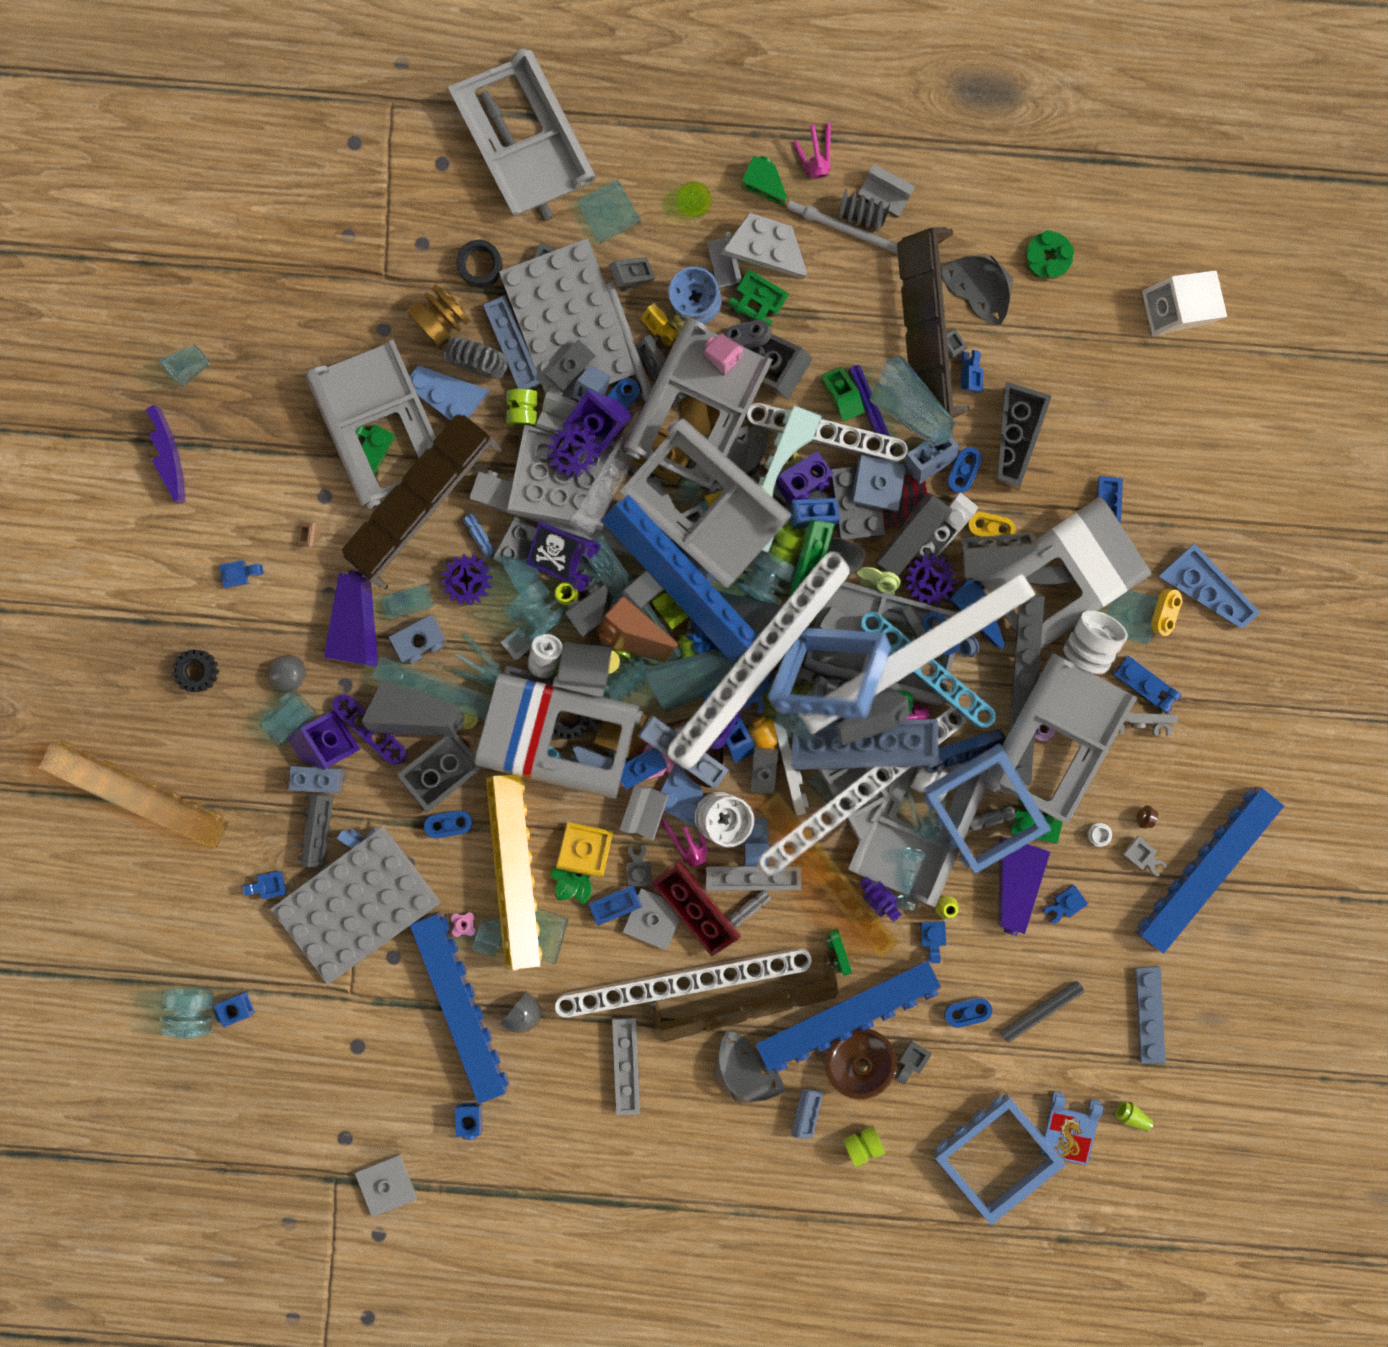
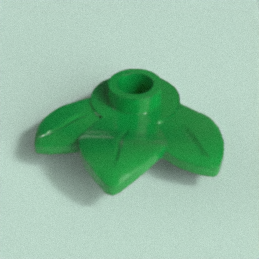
(571, 885)

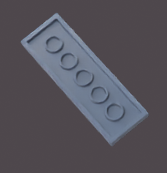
(905, 745)

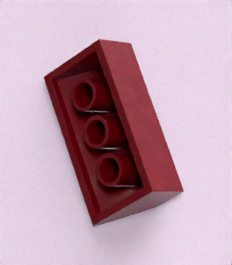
(696, 908)

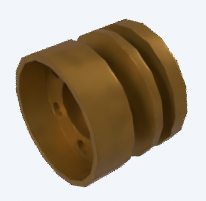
(438, 316)

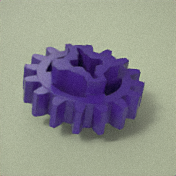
(563, 452)
(465, 566)
(920, 582)
(880, 899)

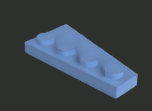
(1204, 582)

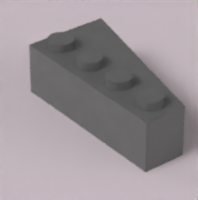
(1020, 427)

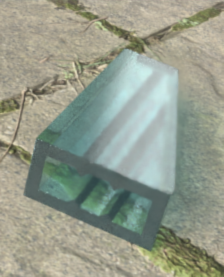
(911, 402)
(688, 678)

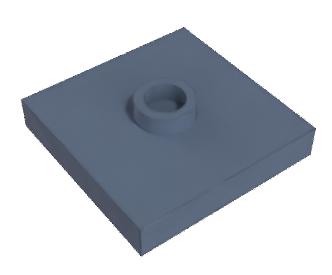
(878, 483)

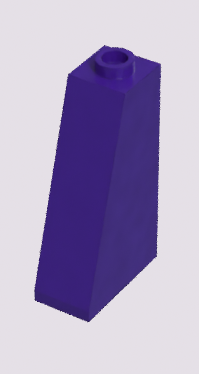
(352, 621)
(1018, 886)

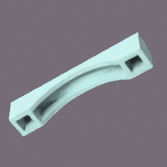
(799, 431)

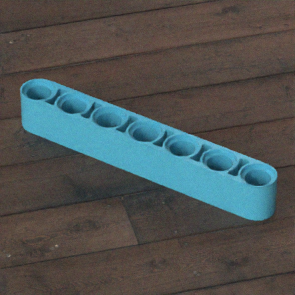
(939, 674)

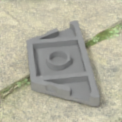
(767, 245)
(865, 816)

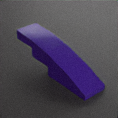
(169, 461)

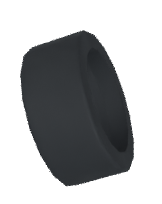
(470, 247)

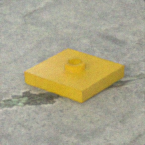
(584, 849)

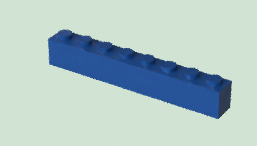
(680, 578)
(1209, 869)
(459, 1007)
(849, 1016)

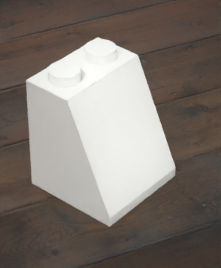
(1184, 302)

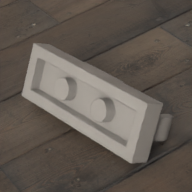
(1139, 720)

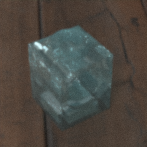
(488, 937)

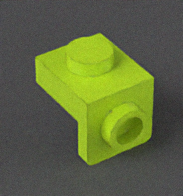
(669, 609)

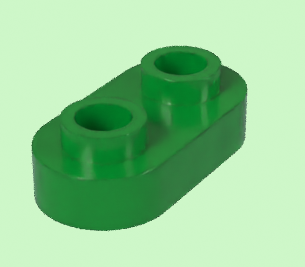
(841, 962)

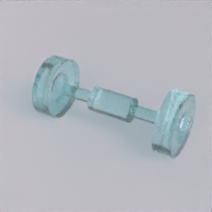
(912, 855)

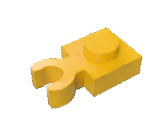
(658, 324)

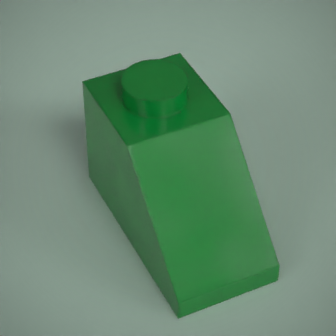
(764, 180)
(843, 393)

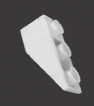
(962, 512)

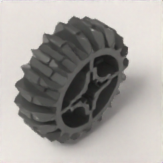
(475, 357)

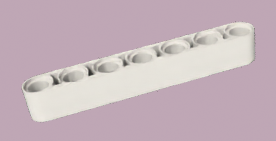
(836, 440)

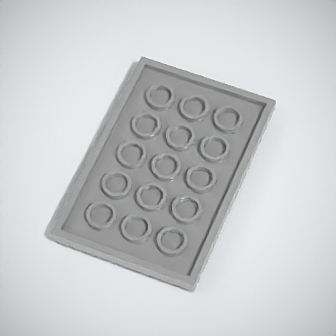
(562, 301)
(355, 905)

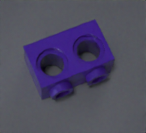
(801, 475)

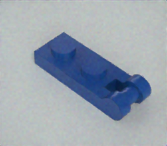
(1146, 684)

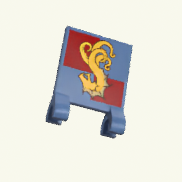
(1072, 1131)

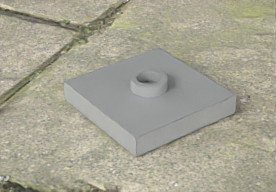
(653, 922)
(386, 1185)

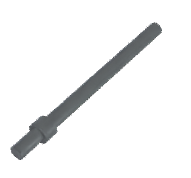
(495, 115)

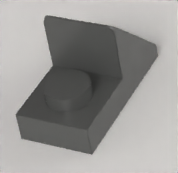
(631, 273)

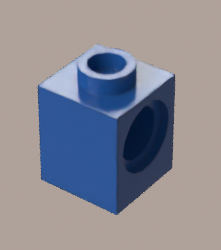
(243, 1005)
(472, 1110)

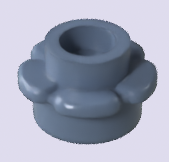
(969, 647)

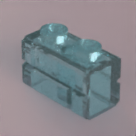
(287, 717)

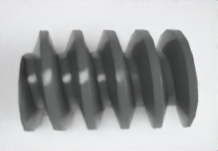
(863, 210)

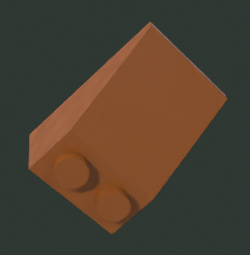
(635, 633)

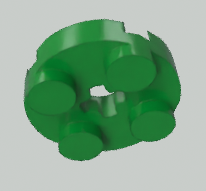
(1062, 251)

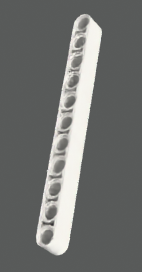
(934, 643)
(757, 671)
(854, 799)
(673, 990)

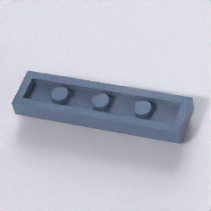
(512, 343)
(662, 736)
(1150, 1014)

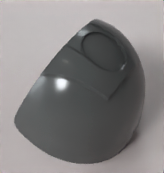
(524, 1015)

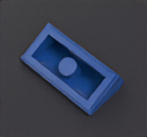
(816, 509)

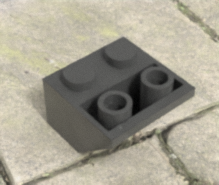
(590, 612)

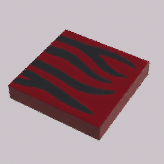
(910, 497)

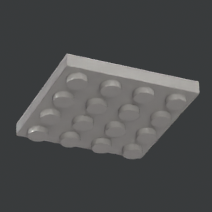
(541, 490)

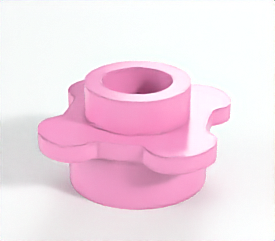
(468, 920)

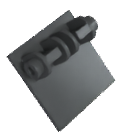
(516, 541)

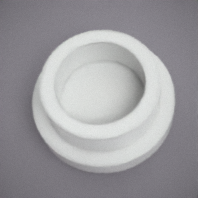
(1099, 834)

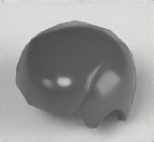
(287, 673)

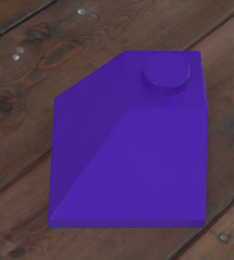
(601, 416)
(323, 741)

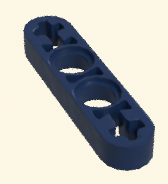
(966, 750)

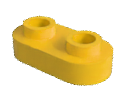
(991, 524)
(1166, 612)

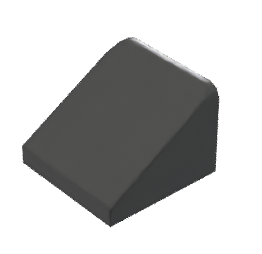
(955, 343)

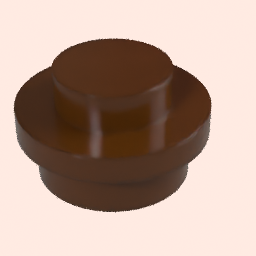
(1147, 817)

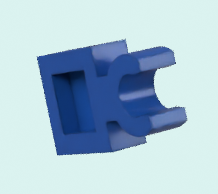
(701, 641)
(1068, 902)

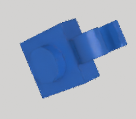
(971, 374)
(237, 573)
(756, 696)
(268, 885)
(933, 935)

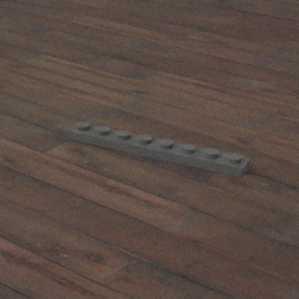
(1026, 670)

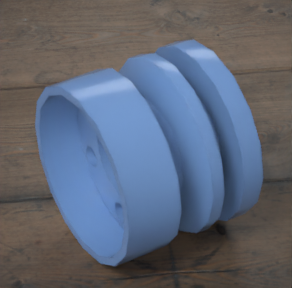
(694, 282)

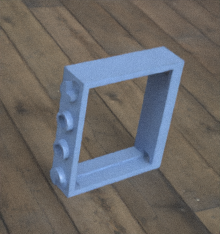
(834, 641)
(964, 773)
(1024, 1186)

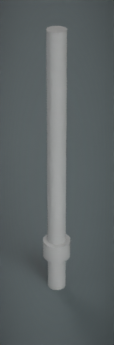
(810, 213)
(637, 363)

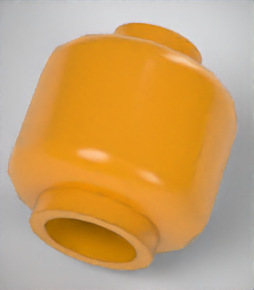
(763, 733)

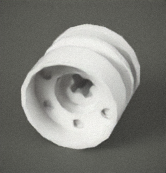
(1095, 642)
(735, 823)

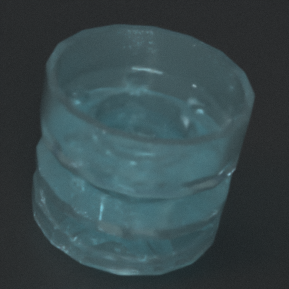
(765, 578)
(532, 608)
(186, 1014)

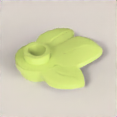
(877, 580)

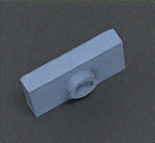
(807, 1113)

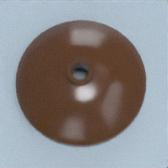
(847, 1057)

